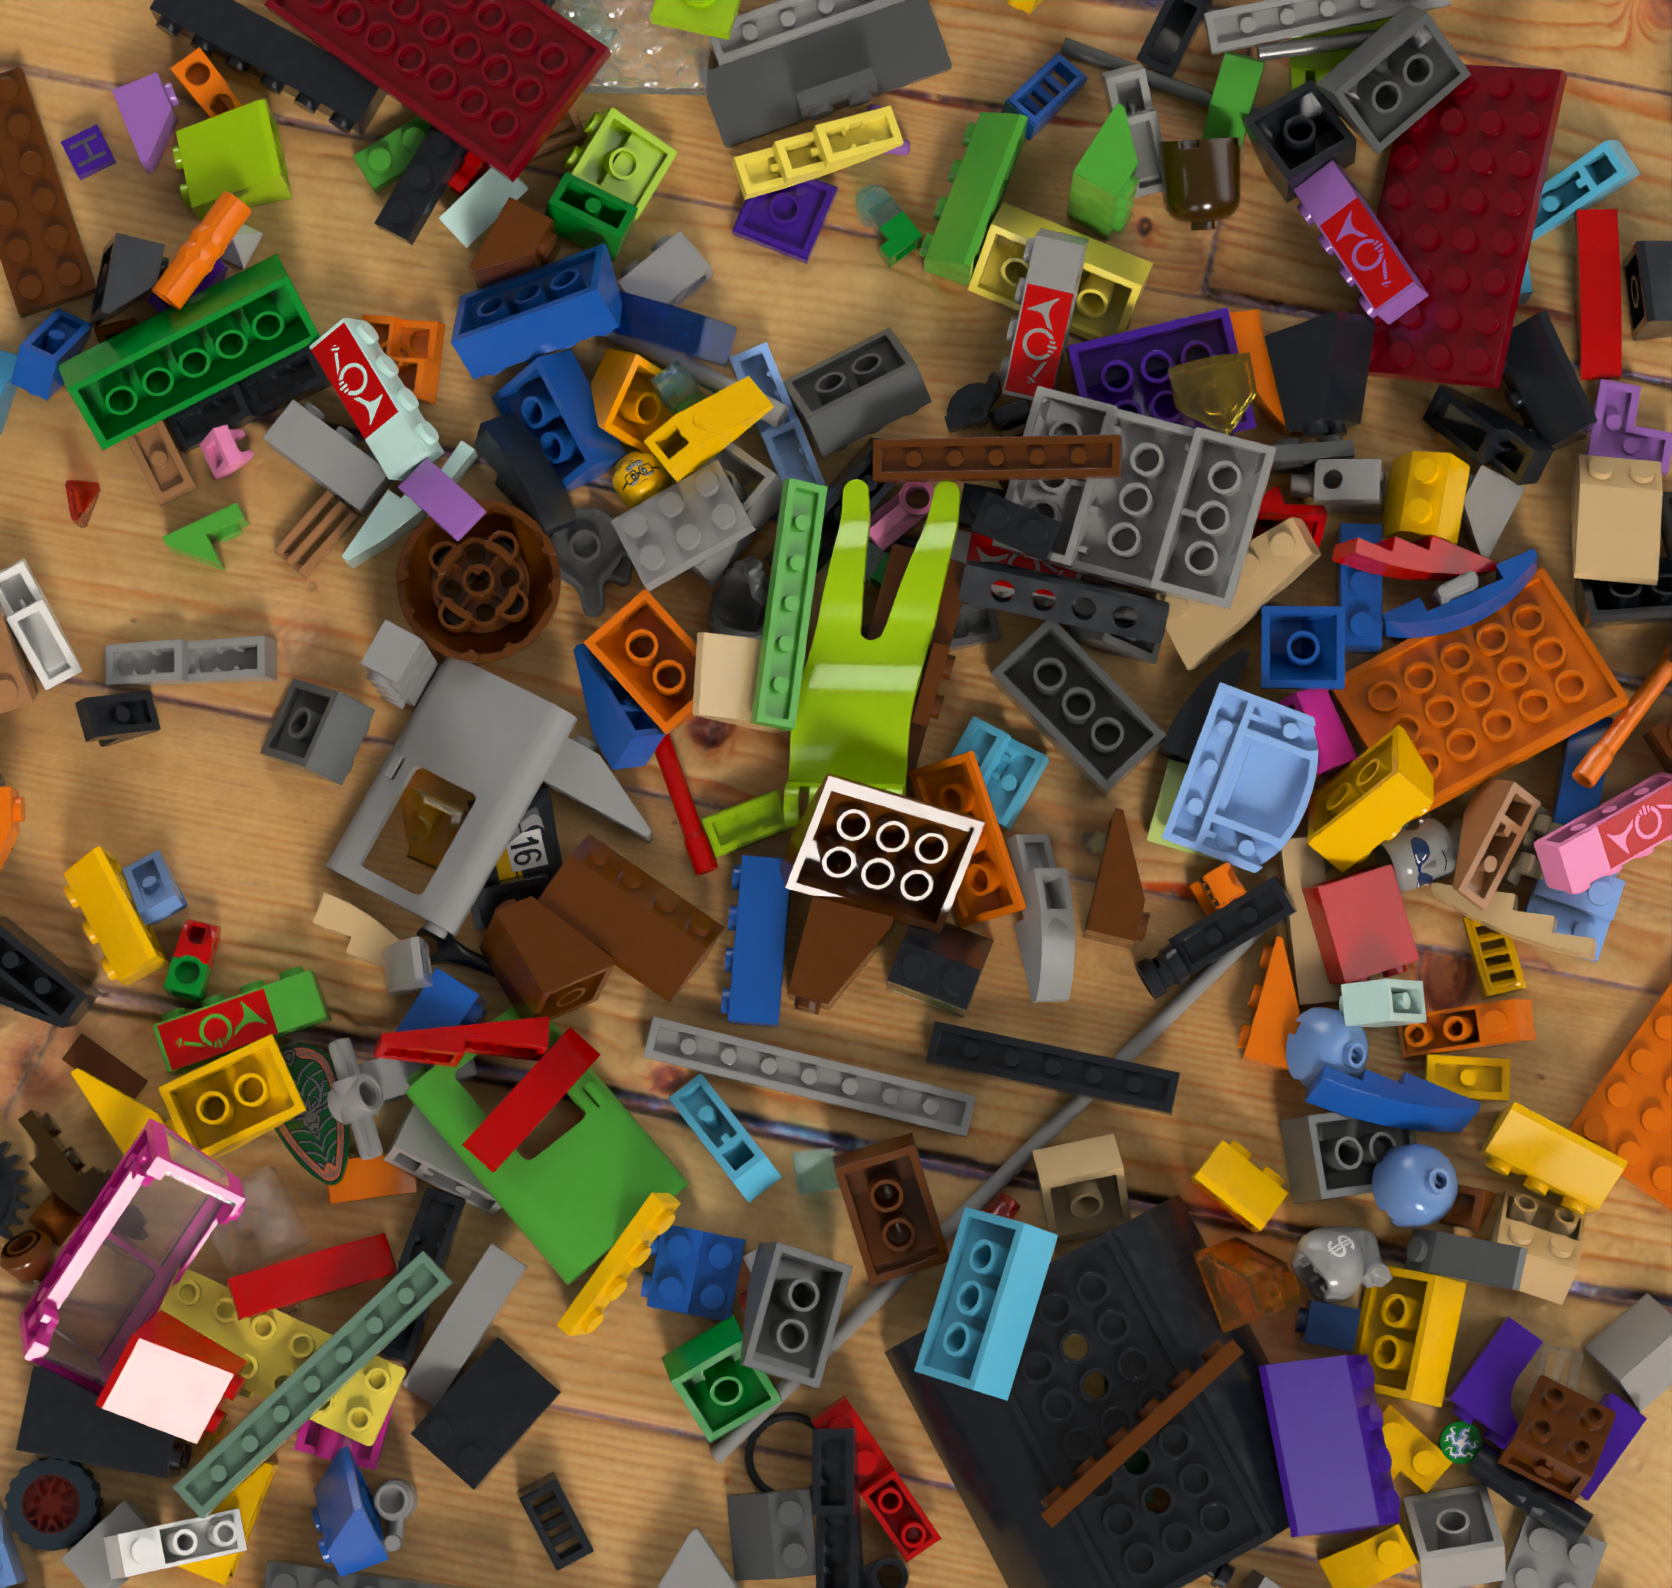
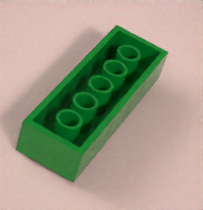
(188, 352)

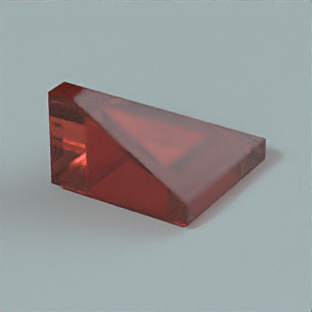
(82, 500)

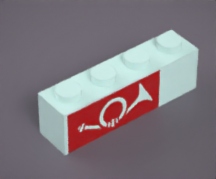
(376, 397)

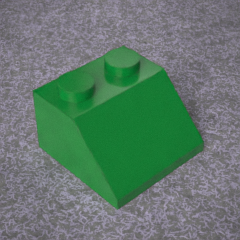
(715, 1384)

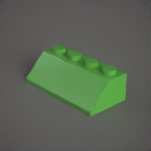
(1106, 179)
(975, 195)

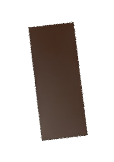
(100, 1063)

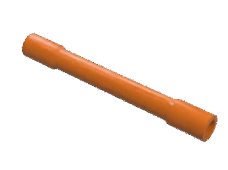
(1602, 753)

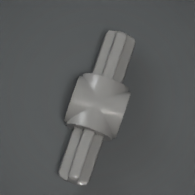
(355, 1099)

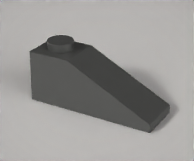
(1466, 1259)

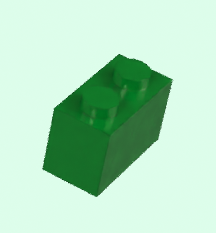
(590, 215)

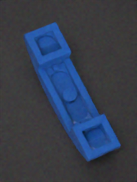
(1415, 621)

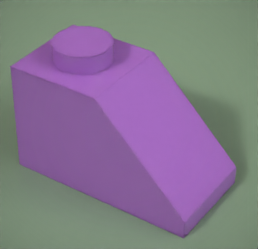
(148, 116)

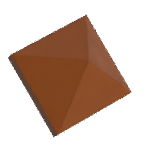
(56, 1219)

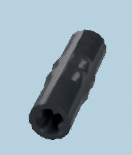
(1535, 1500)

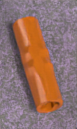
(201, 250)

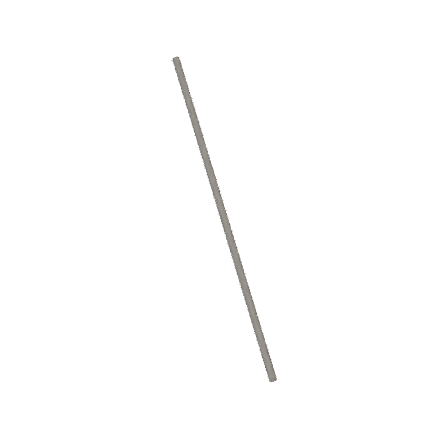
(1002, 1177)

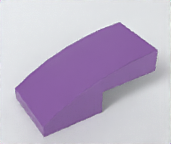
(442, 499)

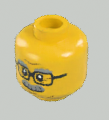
(639, 478)

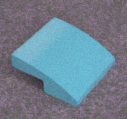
(1006, 767)

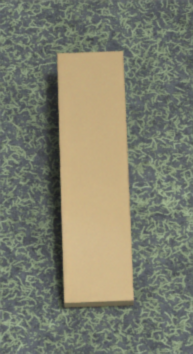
(1522, 926)

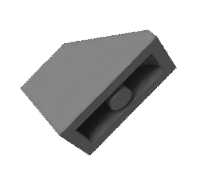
(1487, 508)

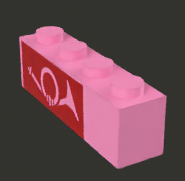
(1608, 836)

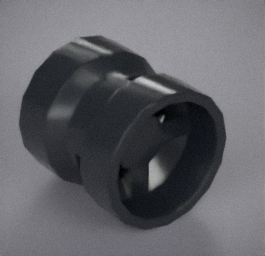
(1162, 971)

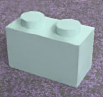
(1383, 1003)

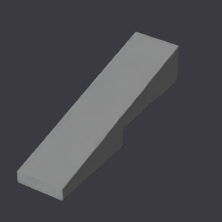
(191, 661)

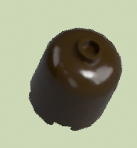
(1201, 180)

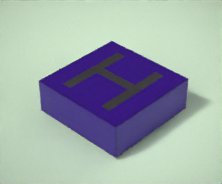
(88, 152)

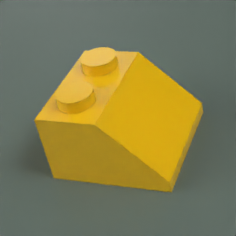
(1425, 496)
(1239, 1185)

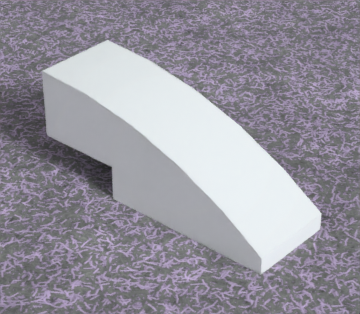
(36, 626)

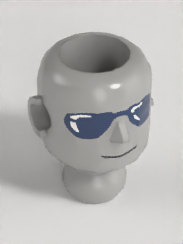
(1421, 852)

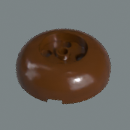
(451, 625)

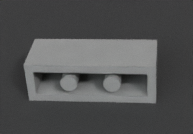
(328, 456)

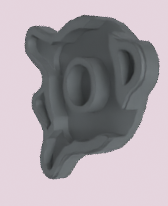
(592, 557)

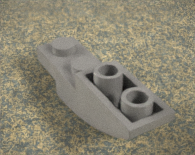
(1048, 925)

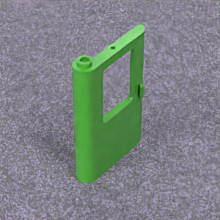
(577, 1190)

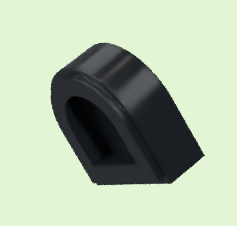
(1010, 416)

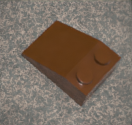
(1118, 896)
(891, 1209)

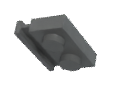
(1301, 457)

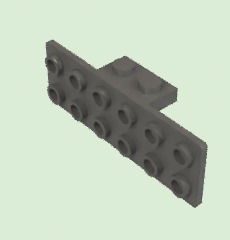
(826, 71)

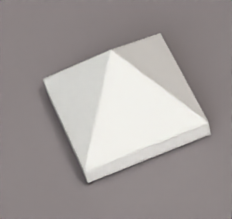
(242, 246)

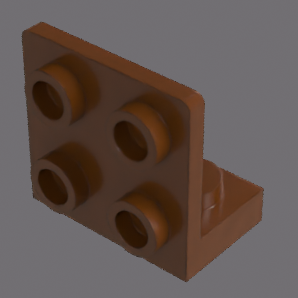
(1558, 1438)

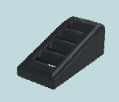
(539, 1488)

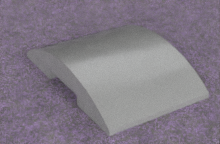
(1172, 520)

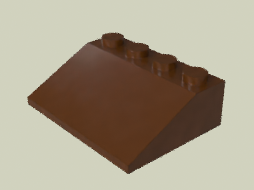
(880, 852)

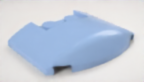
(1245, 780)

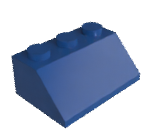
(560, 414)

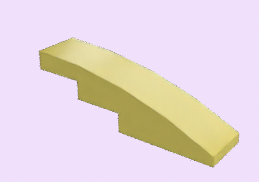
(818, 152)

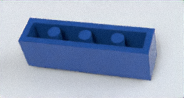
(759, 943)

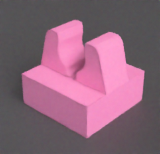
(222, 452)

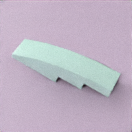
(397, 515)

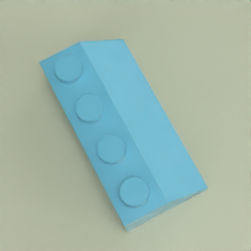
(986, 1303)

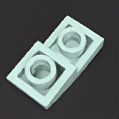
(481, 205)

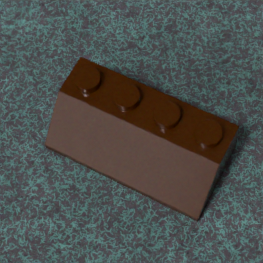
(631, 917)

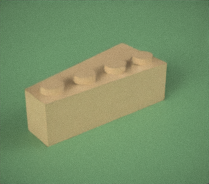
(1269, 568)

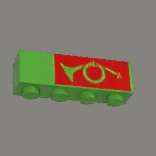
(235, 1022)

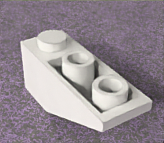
(174, 1544)

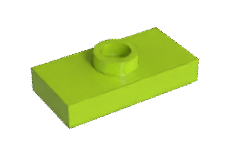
(746, 823)

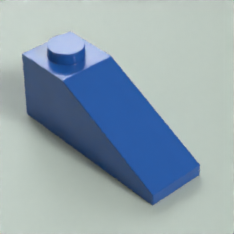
(616, 719)

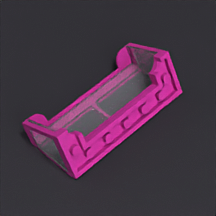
(126, 1255)

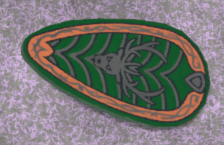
(315, 1135)

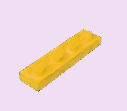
(627, 1253)

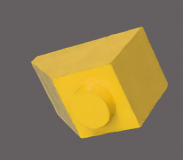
(1369, 1559)

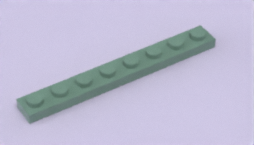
(312, 1385)

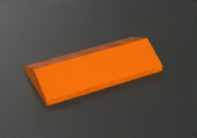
(989, 881)

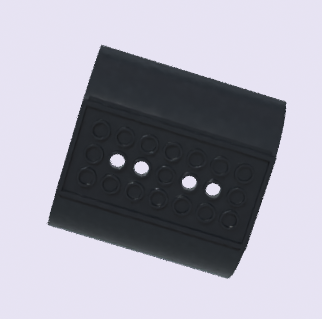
(1144, 1322)

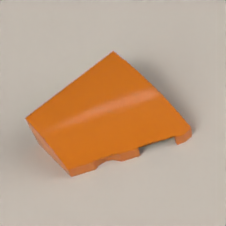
(415, 349)

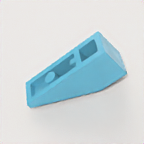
(1583, 185)
(725, 1137)

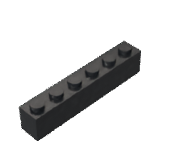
(274, 56)

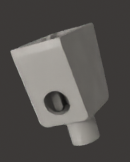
(1360, 488)

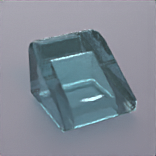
(815, 1171)

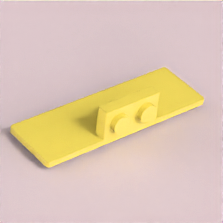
(276, 1348)

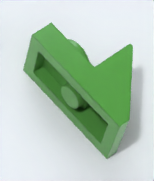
(197, 538)

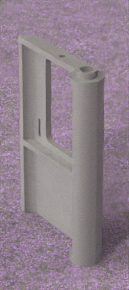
(482, 739)

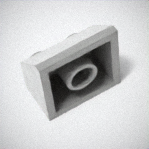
(1455, 1537)

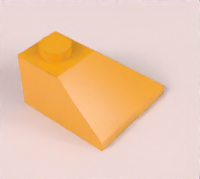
(626, 398)

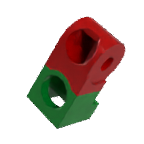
(193, 961)

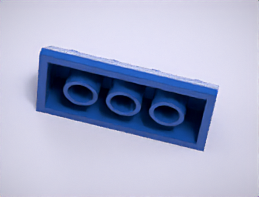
(537, 312)

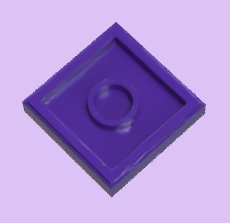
(787, 218)

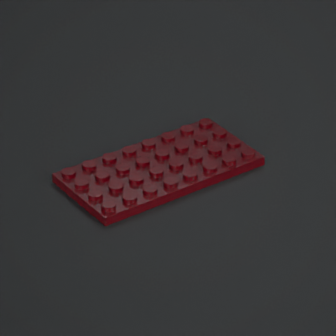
(473, 69)
(1464, 216)

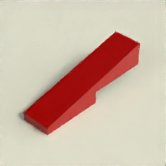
(446, 1045)

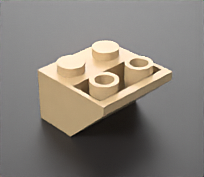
(1552, 1242)

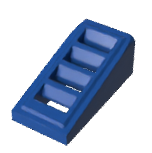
(1037, 117)

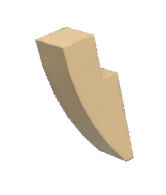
(366, 934)

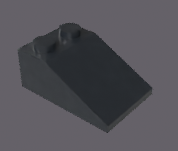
(485, 1413)

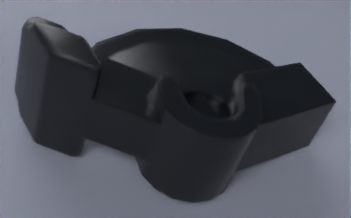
(973, 404)

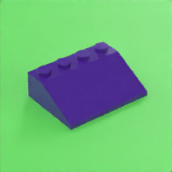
(1134, 365)
(1330, 1445)

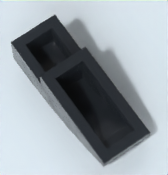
(1173, 34)
(1488, 435)
(525, 472)
(1188, 723)

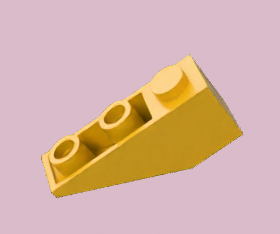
(707, 427)

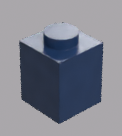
(1328, 1325)

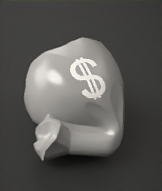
(1338, 1260)

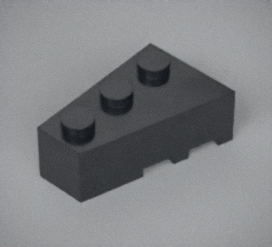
(38, 981)

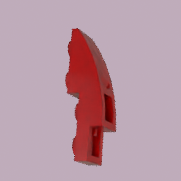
(882, 1485)

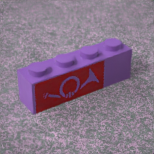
(1360, 243)

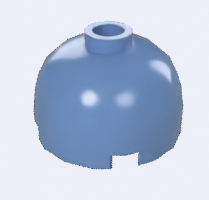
(1323, 1042)
(1415, 1185)

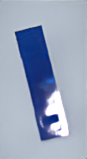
(676, 329)

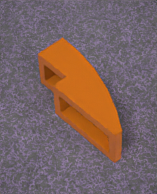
(1250, 339)

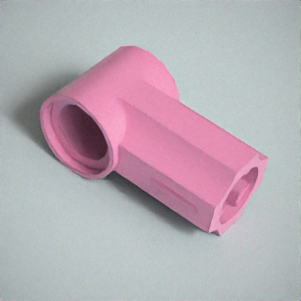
(897, 517)

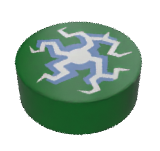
(1460, 1442)

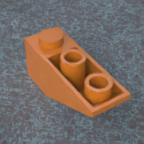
(1273, 1013)
(1469, 1028)

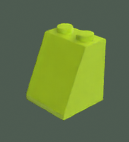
(235, 155)

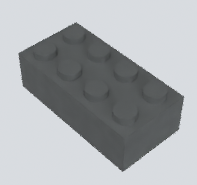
(1077, 707)

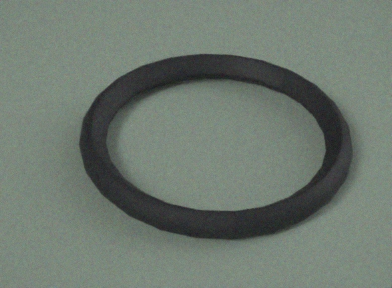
(790, 1416)

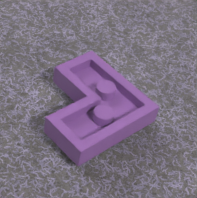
(1616, 430)

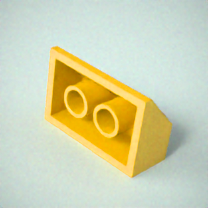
(1369, 801)
(112, 917)
(1551, 1159)
(1410, 1334)

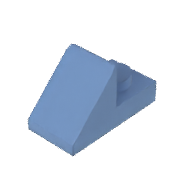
(154, 888)

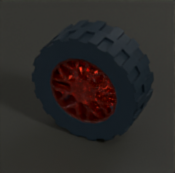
(53, 1503)

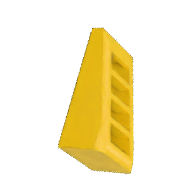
(1512, 965)

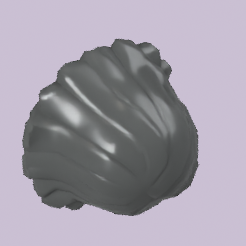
(740, 600)

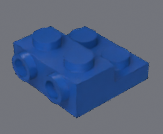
(694, 1273)

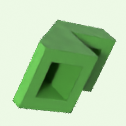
(1233, 96)

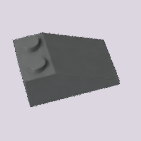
(1335, 1154)
(792, 1312)

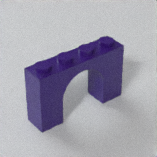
(1487, 1387)

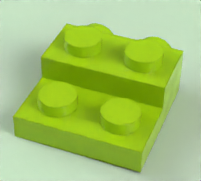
(620, 158)

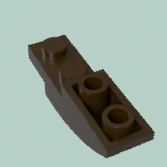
(62, 1167)

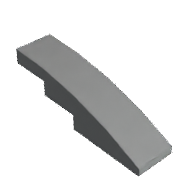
(464, 1325)

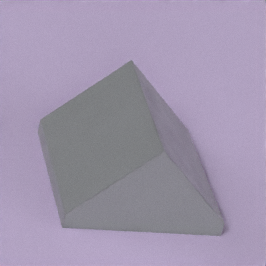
(1637, 1351)

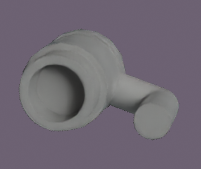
(395, 1502)

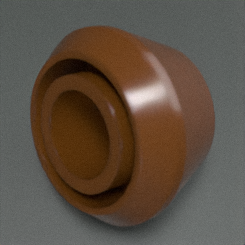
(28, 1256)

